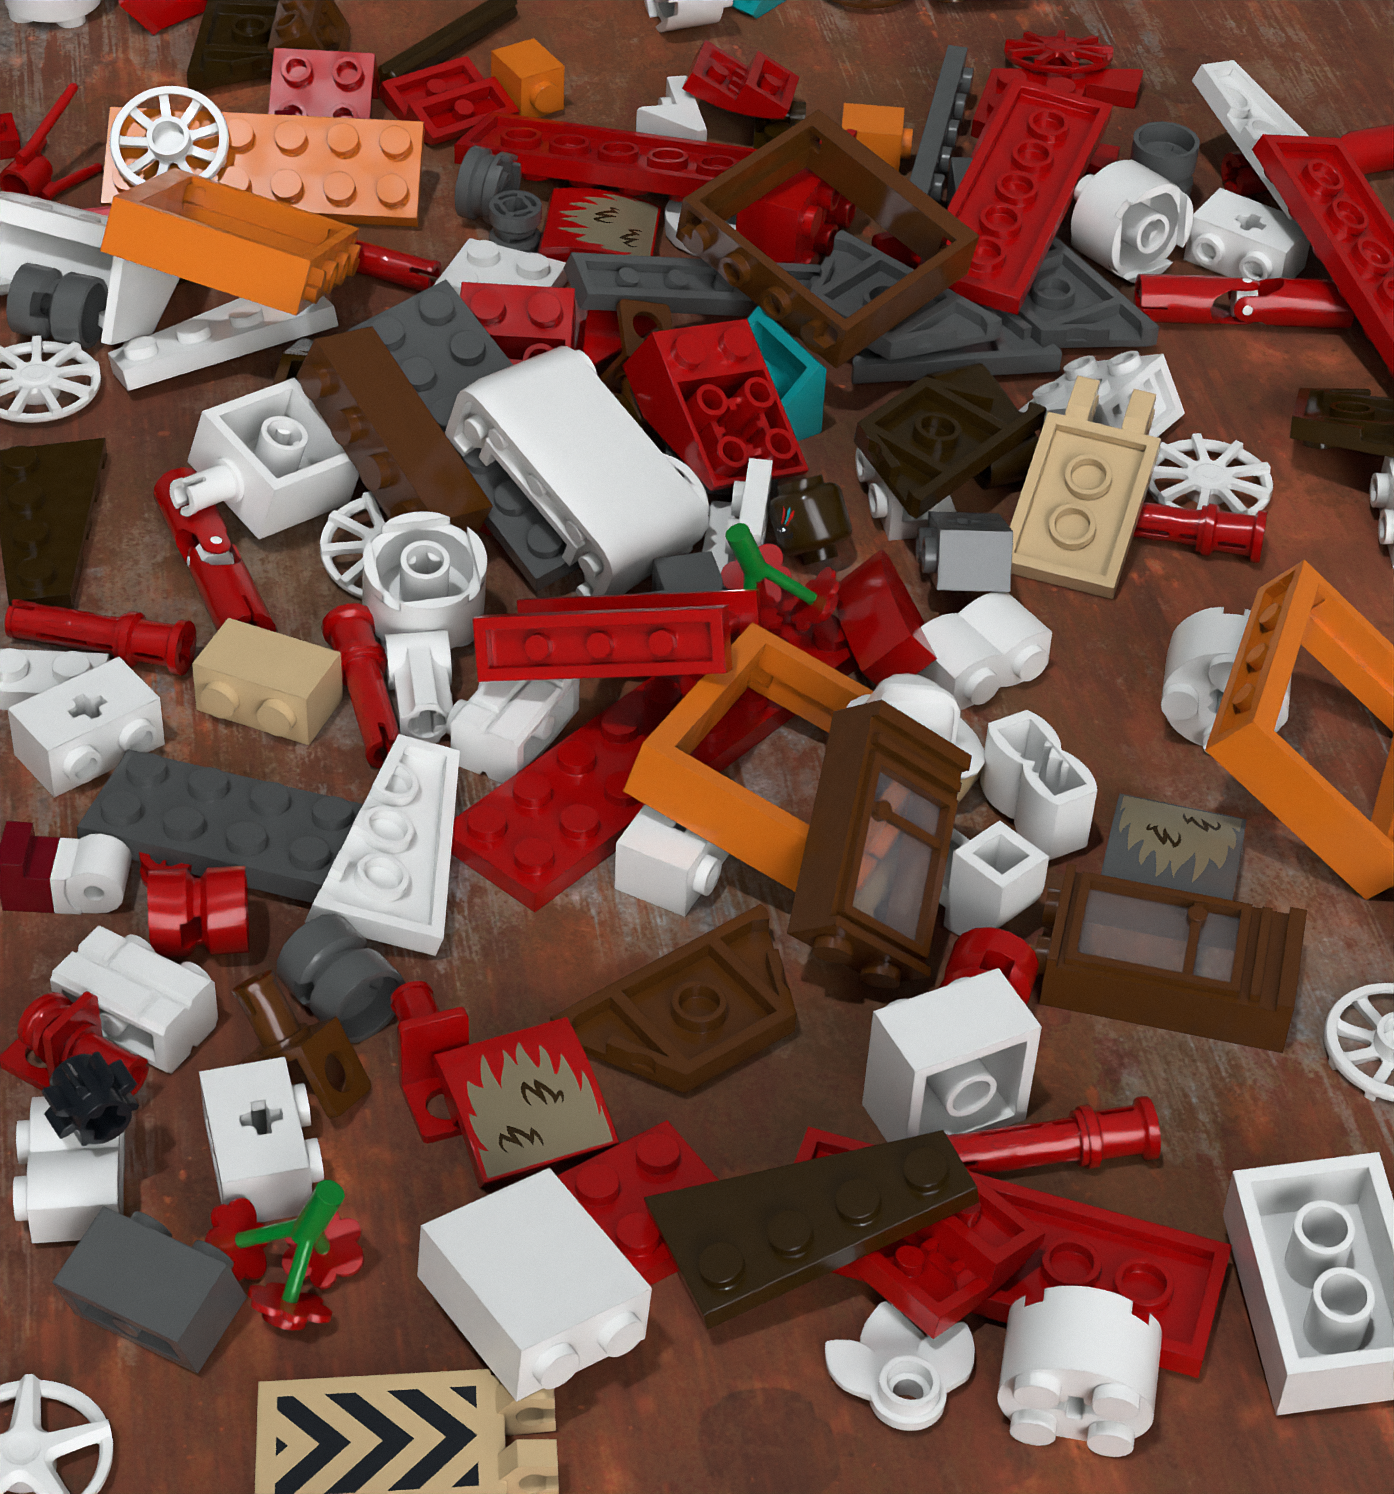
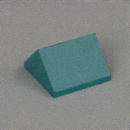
(795, 373)

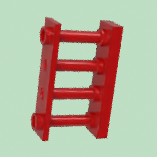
(614, 635)

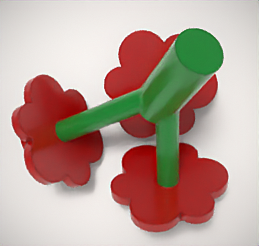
(763, 570)
(318, 1249)

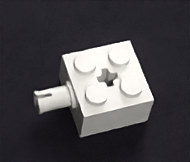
(266, 461)

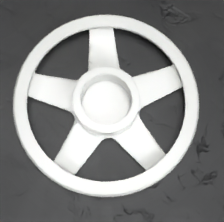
(31, 1453)

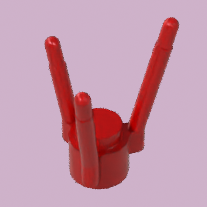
(32, 171)

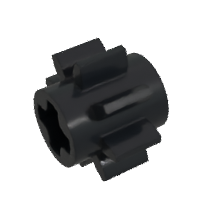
(90, 1099)

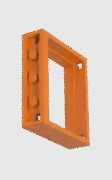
(231, 240)
(1309, 612)
(709, 801)

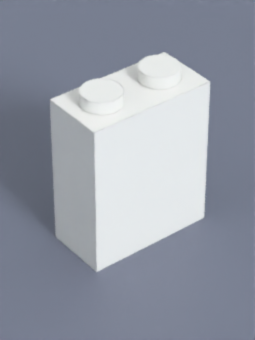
(533, 1283)

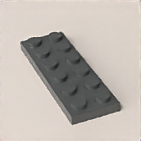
(442, 353)

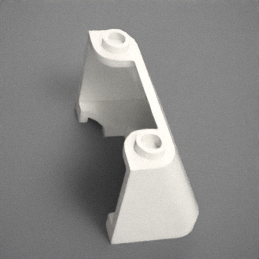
(582, 466)

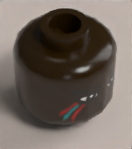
(810, 519)

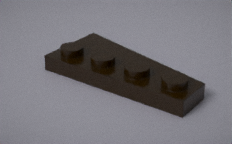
(47, 517)
(795, 1222)

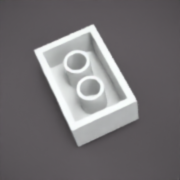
(1318, 1278)

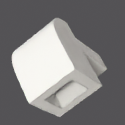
(990, 878)

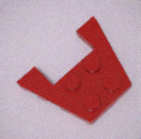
(1111, 86)

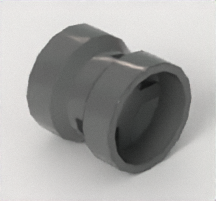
(515, 220)

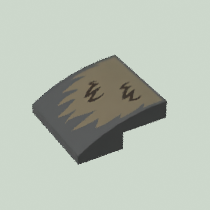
(1174, 847)

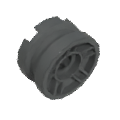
(482, 178)

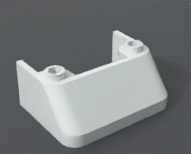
(71, 242)

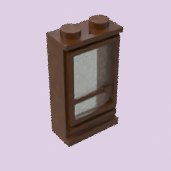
(878, 844)
(1171, 959)

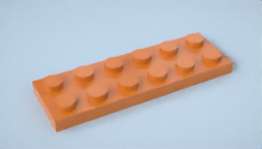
(318, 164)

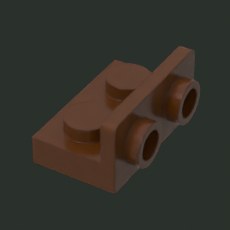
(309, 26)

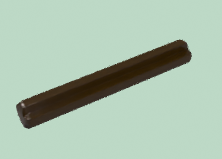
(450, 39)

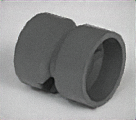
(1168, 151)
(56, 305)
(339, 976)

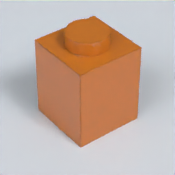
(530, 77)
(880, 130)

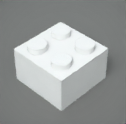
(951, 1059)

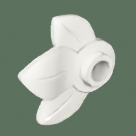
(901, 1361)

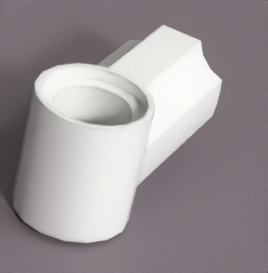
(421, 678)

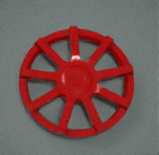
(1058, 53)

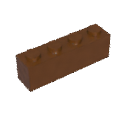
(389, 430)

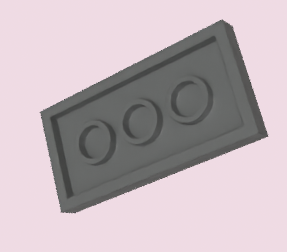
(222, 821)

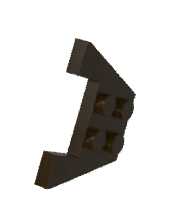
(1344, 420)

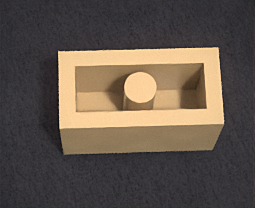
(268, 681)

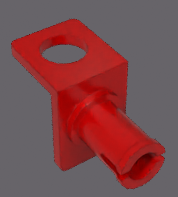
(71, 1034)
(420, 1035)

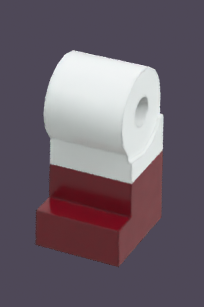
(61, 873)

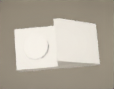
(674, 115)

